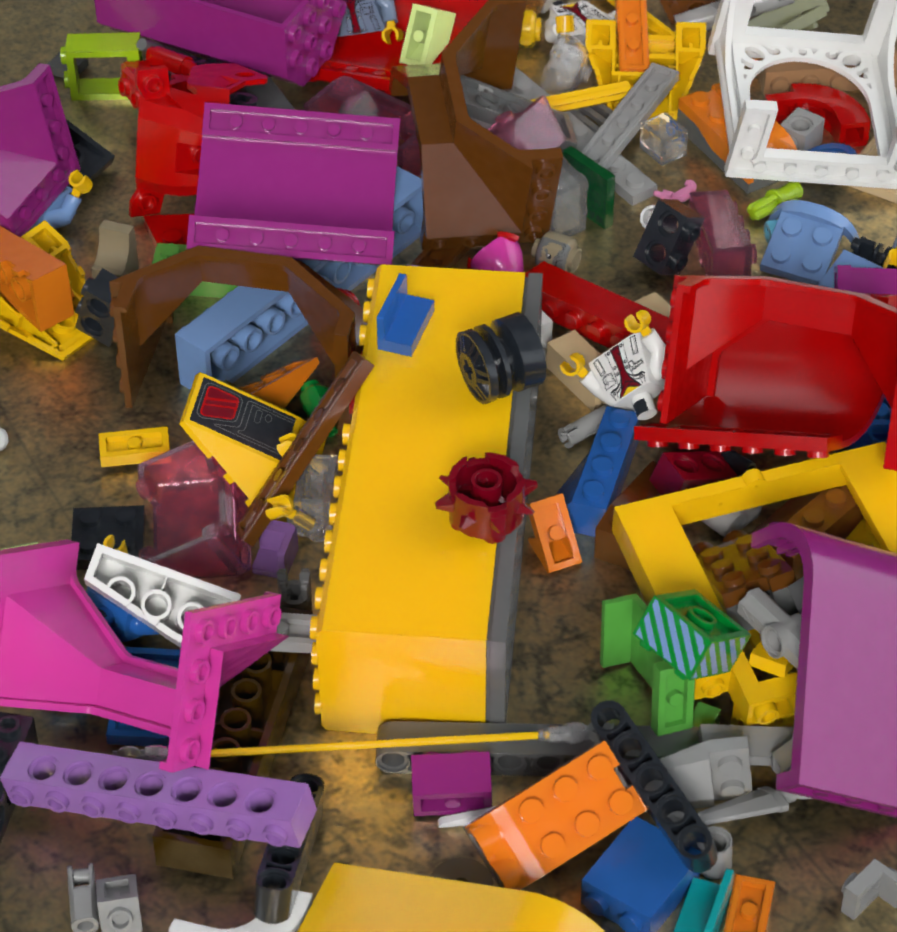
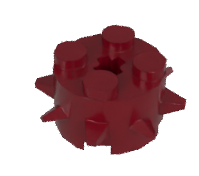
(486, 497)

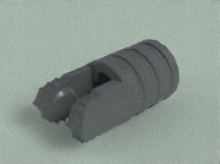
(295, 592)

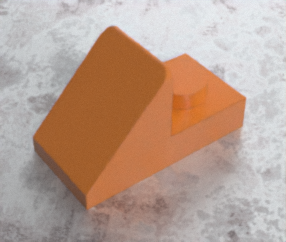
(554, 534)

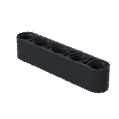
(661, 801)
(285, 866)

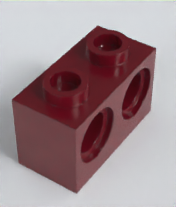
(688, 470)

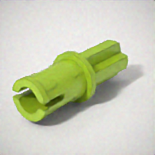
(772, 198)

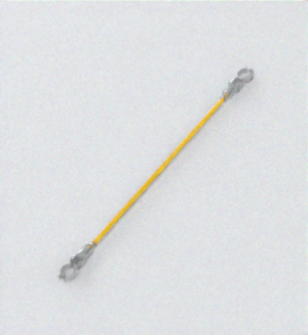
(570, 733)

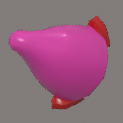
(499, 255)

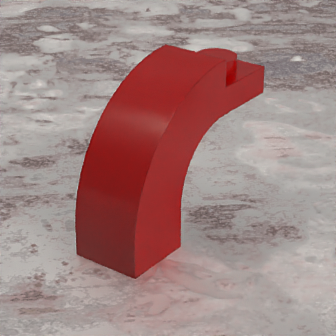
(843, 114)

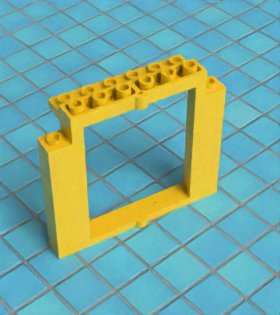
(666, 563)

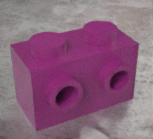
(451, 782)

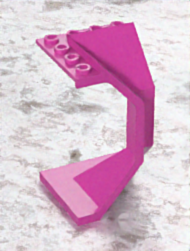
(68, 658)

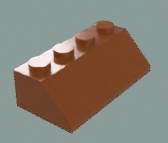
(825, 511)

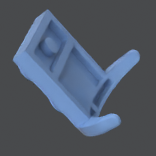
(804, 240)

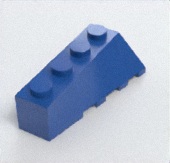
(602, 471)

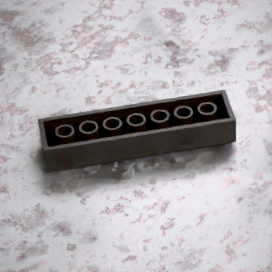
(248, 714)

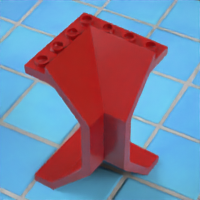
(721, 310)

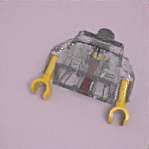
(311, 495)

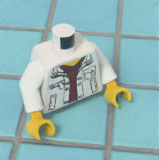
(571, 19)
(628, 372)

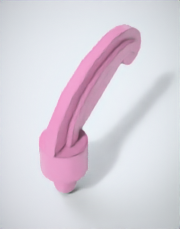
(681, 195)

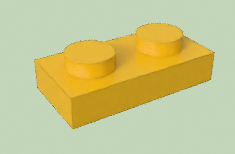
(132, 446)

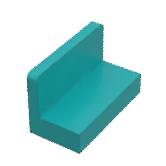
(705, 905)

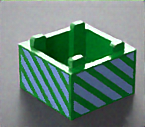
(691, 634)

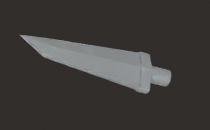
(755, 803)

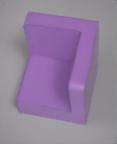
(277, 549)

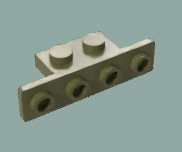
(796, 16)

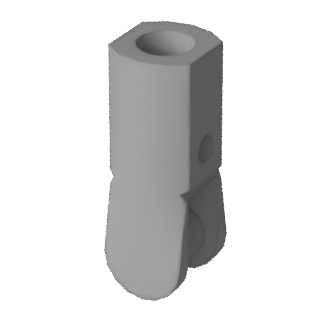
(83, 899)

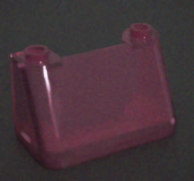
(193, 514)

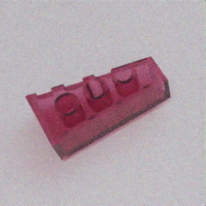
(723, 241)

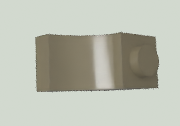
(116, 249)

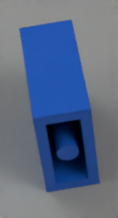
(637, 879)

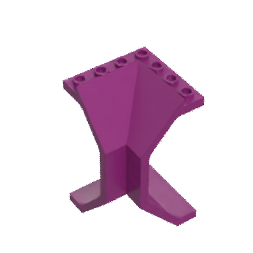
(33, 149)

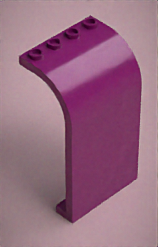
(845, 670)

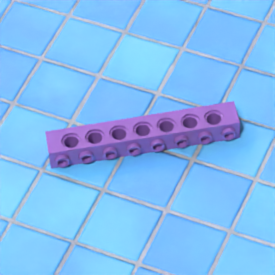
(142, 793)

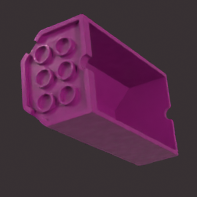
(267, 36)

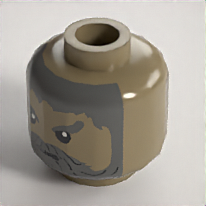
(557, 250)

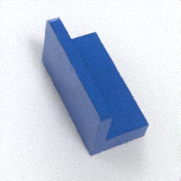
(402, 319)

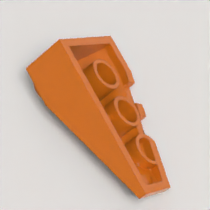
(282, 383)

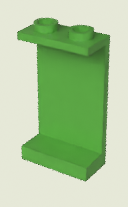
(670, 694)

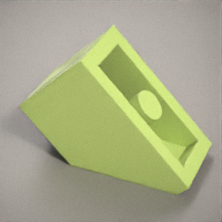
(426, 34)

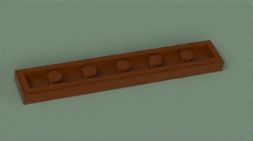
(305, 445)

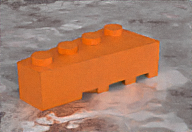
(34, 282)

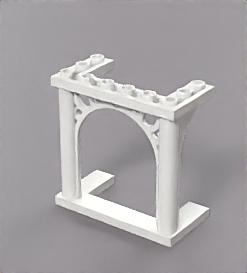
(751, 121)

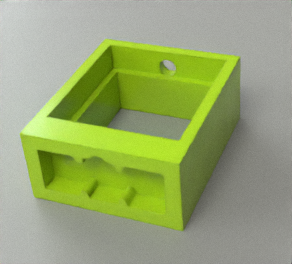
(97, 46)

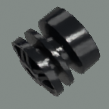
(501, 358)

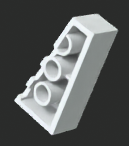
(151, 591)

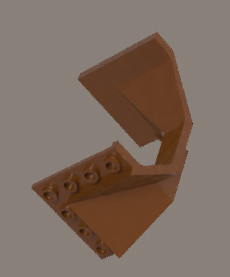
(468, 174)
(148, 296)

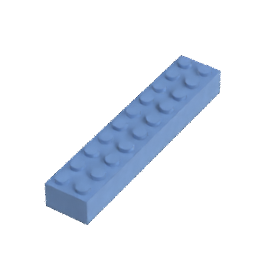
(257, 321)

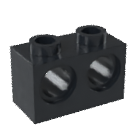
(664, 235)
(95, 308)

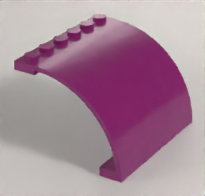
(296, 184)

